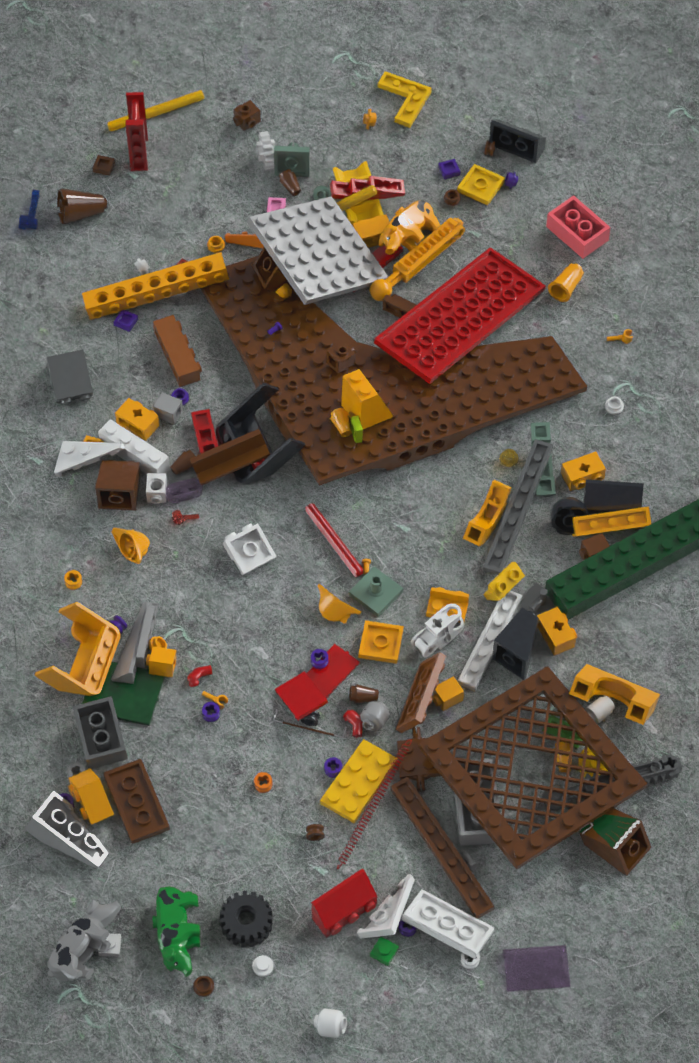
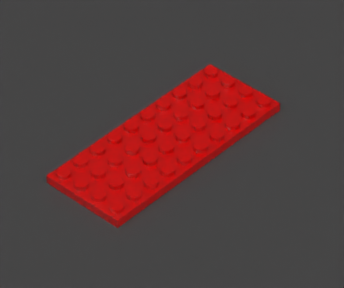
(459, 315)

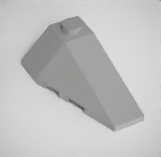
(63, 830)

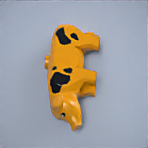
(407, 226)

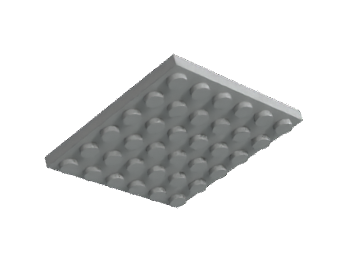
(317, 249)

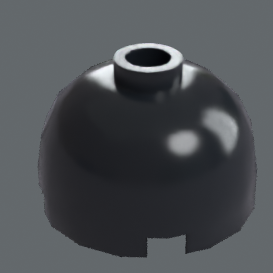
(562, 514)

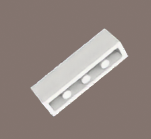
(135, 448)

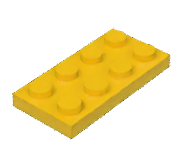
(358, 781)

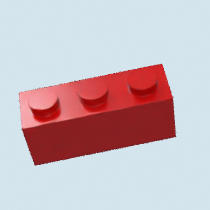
(344, 903)

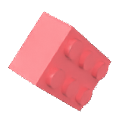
(578, 227)

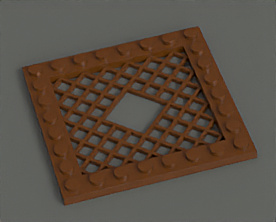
(523, 851)

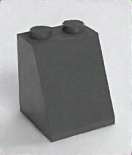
(69, 377)

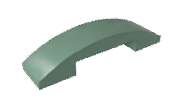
(541, 432)

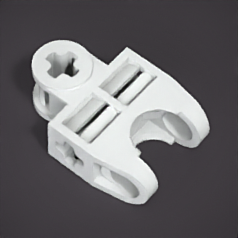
(434, 633)

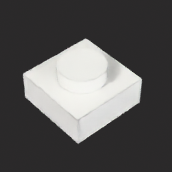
(114, 950)

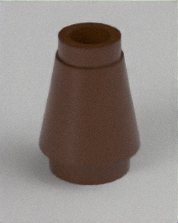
(289, 181)
(182, 462)
(362, 694)

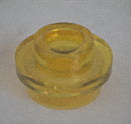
(509, 453)

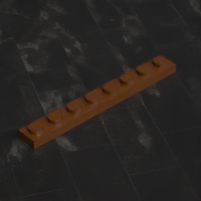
(442, 848)

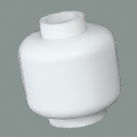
(330, 1023)

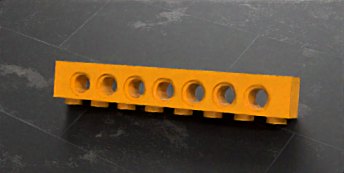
(155, 286)

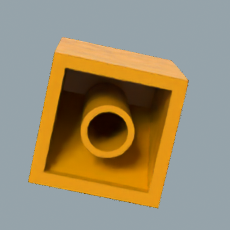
(362, 400)

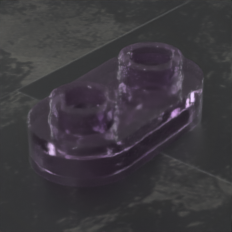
(183, 489)

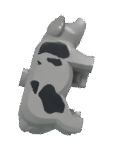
(80, 942)

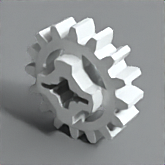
(265, 150)

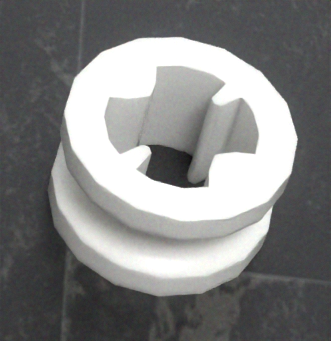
(469, 965)

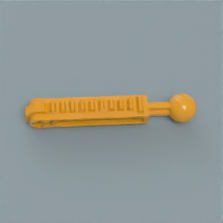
(419, 257)

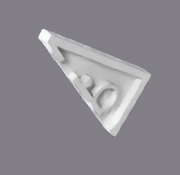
(78, 454)
(389, 913)

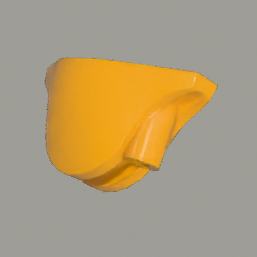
(131, 543)
(333, 608)

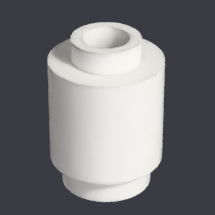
(600, 708)

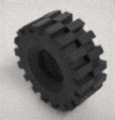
(246, 933)

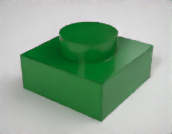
(384, 951)

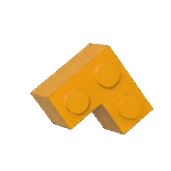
(90, 792)

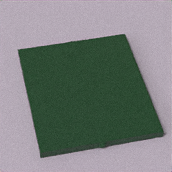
(132, 701)

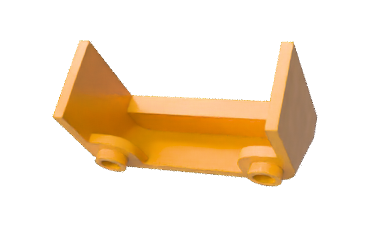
(93, 657)

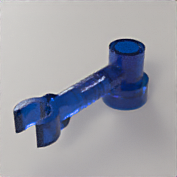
(30, 221)

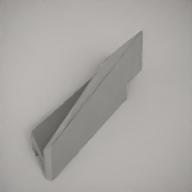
(137, 645)

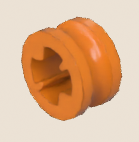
(261, 777)

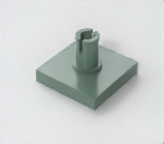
(292, 158)
(376, 591)

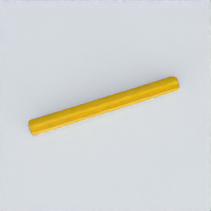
(160, 109)

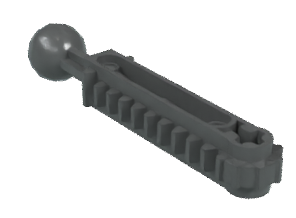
(651, 771)

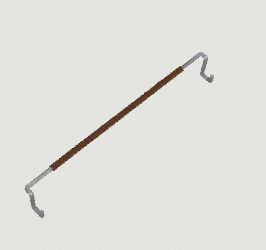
(307, 728)

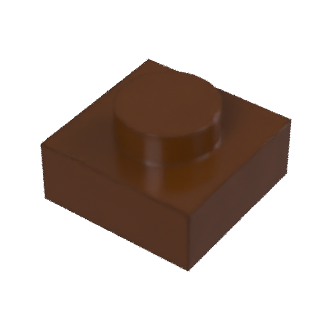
(103, 165)

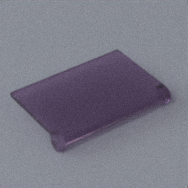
(536, 968)

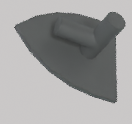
(537, 600)

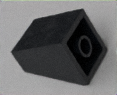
(516, 643)

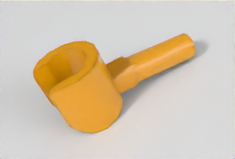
(625, 337)
(216, 699)

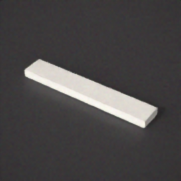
(483, 649)

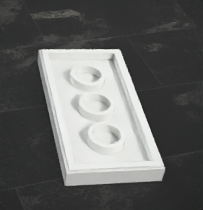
(448, 923)

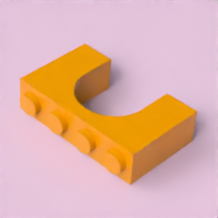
(594, 681)

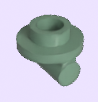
(321, 192)

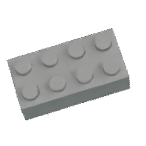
(469, 828)

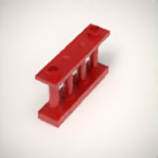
(136, 131)

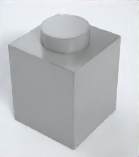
(168, 408)

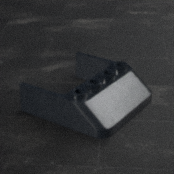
(243, 421)

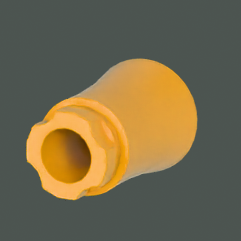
(565, 283)

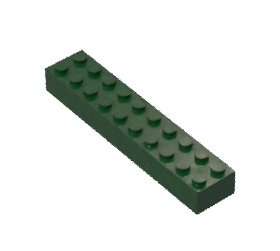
(626, 562)

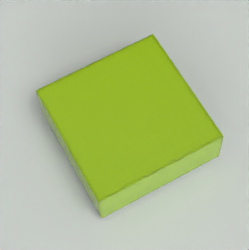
(356, 428)

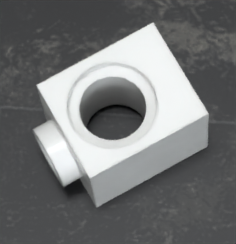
(156, 481)

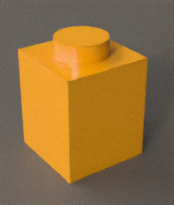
(161, 661)
(448, 694)

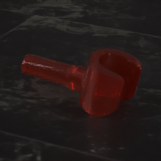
(178, 518)

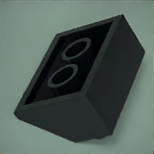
(517, 140)
(611, 496)

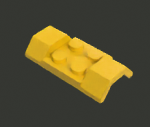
(365, 209)

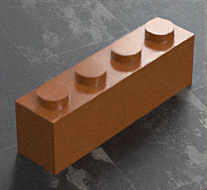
(177, 351)

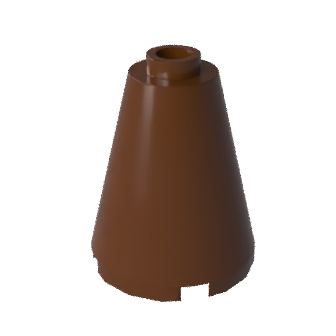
(78, 205)

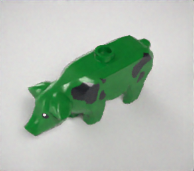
(173, 931)

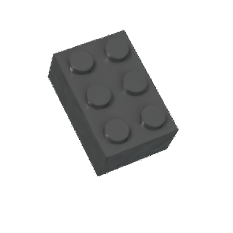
(100, 732)

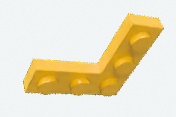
(415, 94)

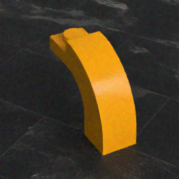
(486, 520)

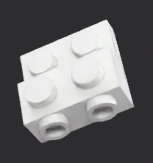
(249, 548)

